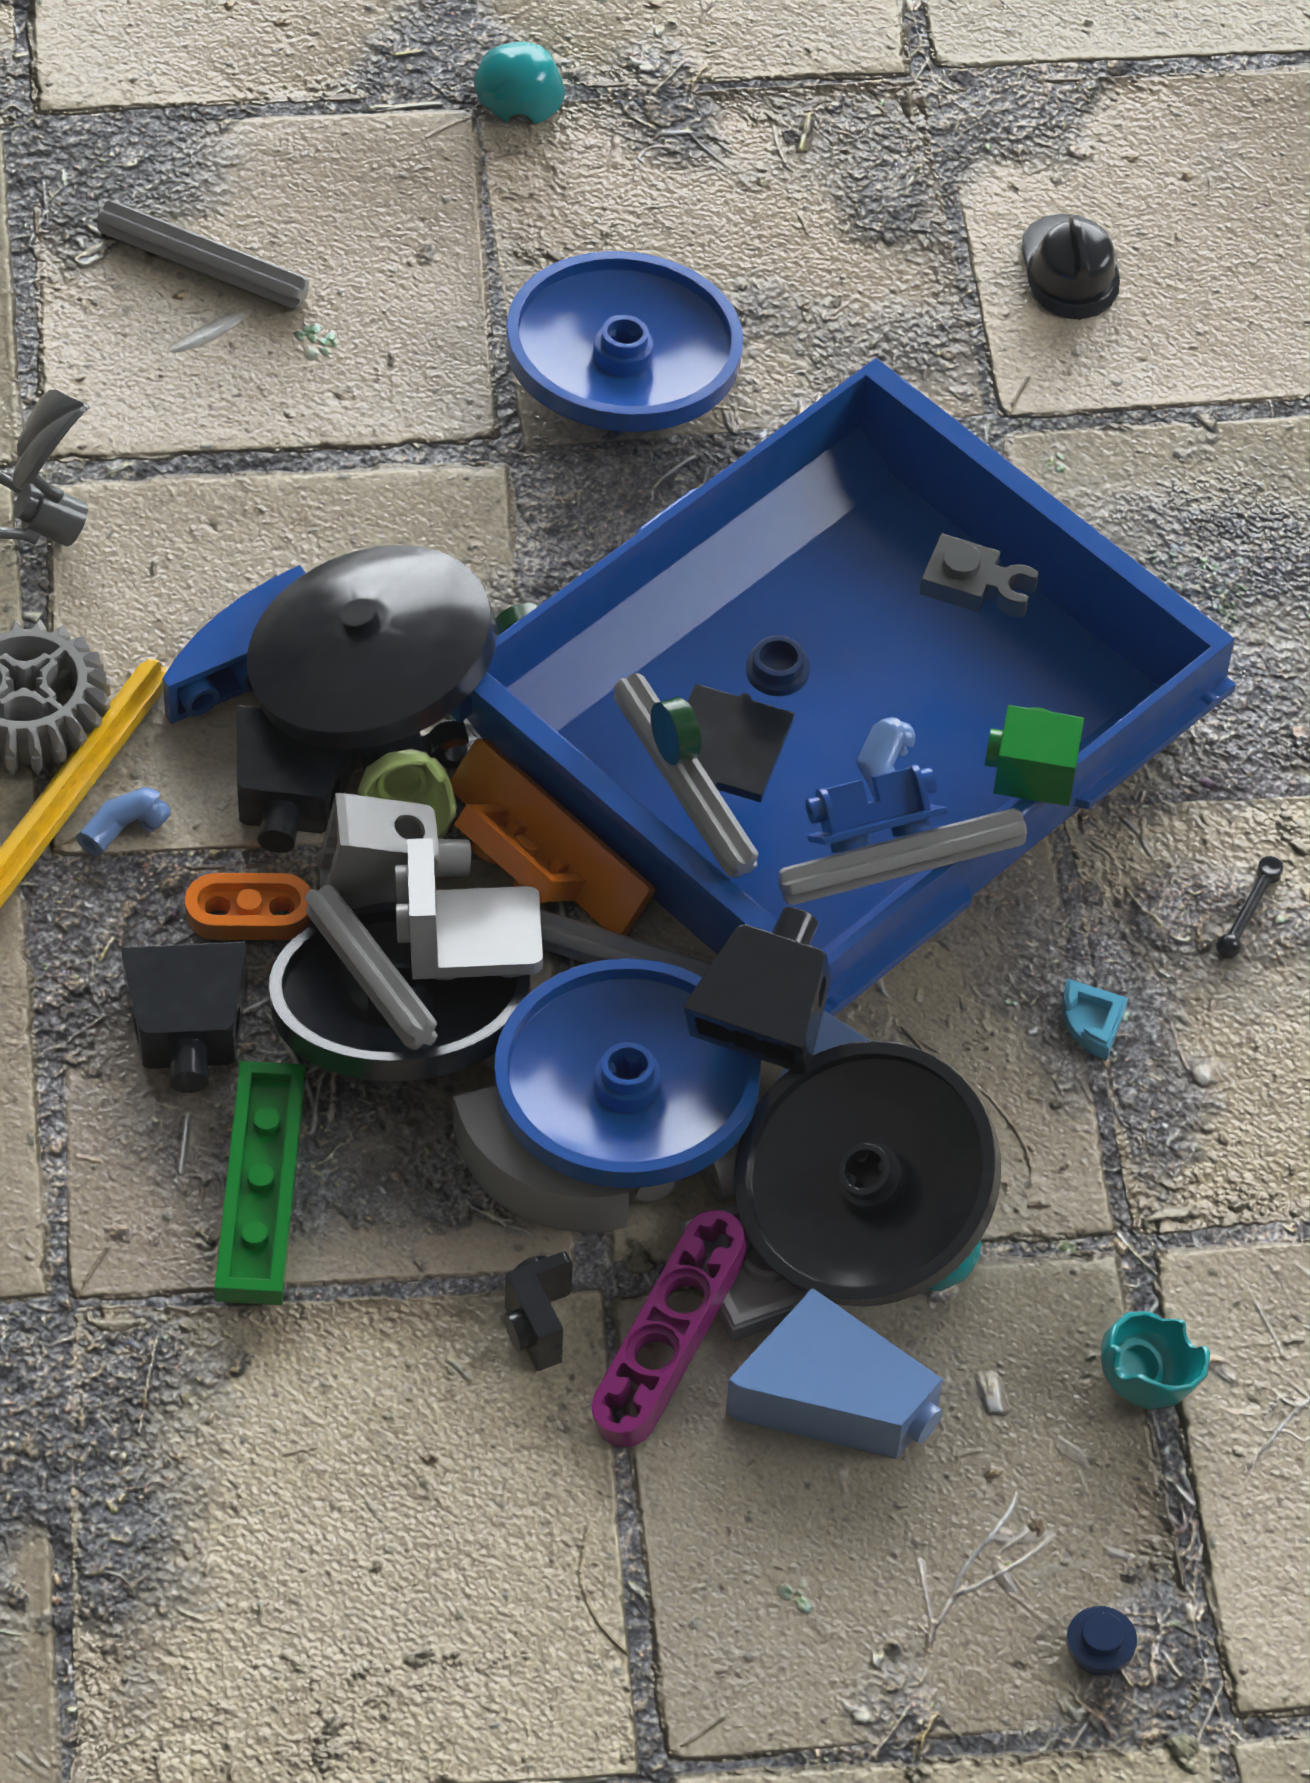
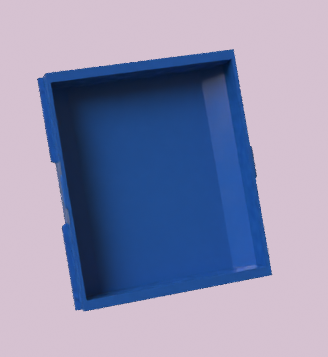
(829, 546)

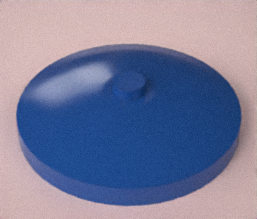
(624, 341)
(612, 1083)

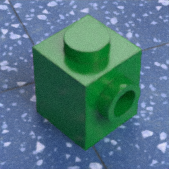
(1035, 754)

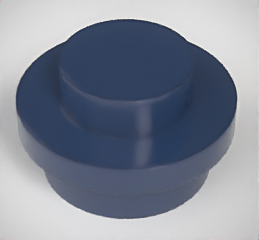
(777, 666)
(1101, 1640)

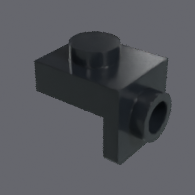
(529, 1314)

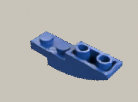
(215, 659)

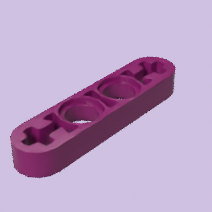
(678, 1330)

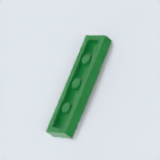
(260, 1183)

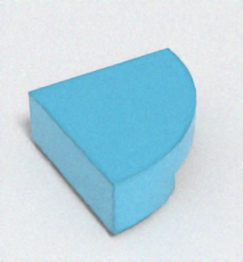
(1092, 1016)

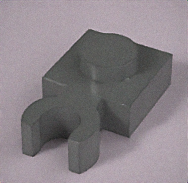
(971, 573)

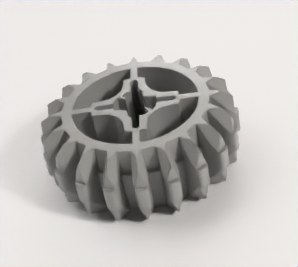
(33, 676)

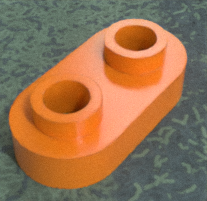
(249, 906)

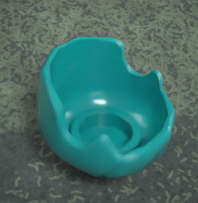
(519, 81)
(1152, 1360)

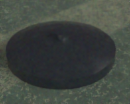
(371, 647)
(338, 1027)
(868, 1173)

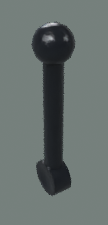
(1269, 872)

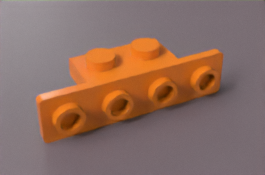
(542, 842)

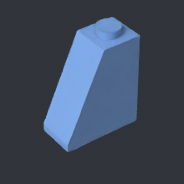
(835, 1383)

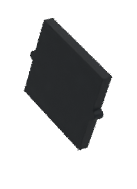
(739, 740)

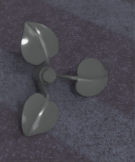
(44, 507)

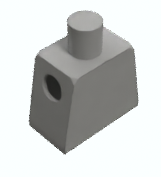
(371, 837)

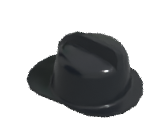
(1071, 265)

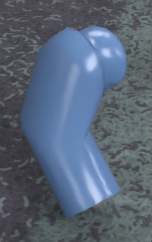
(883, 747)
(119, 812)

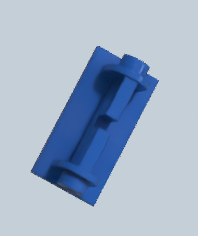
(849, 817)

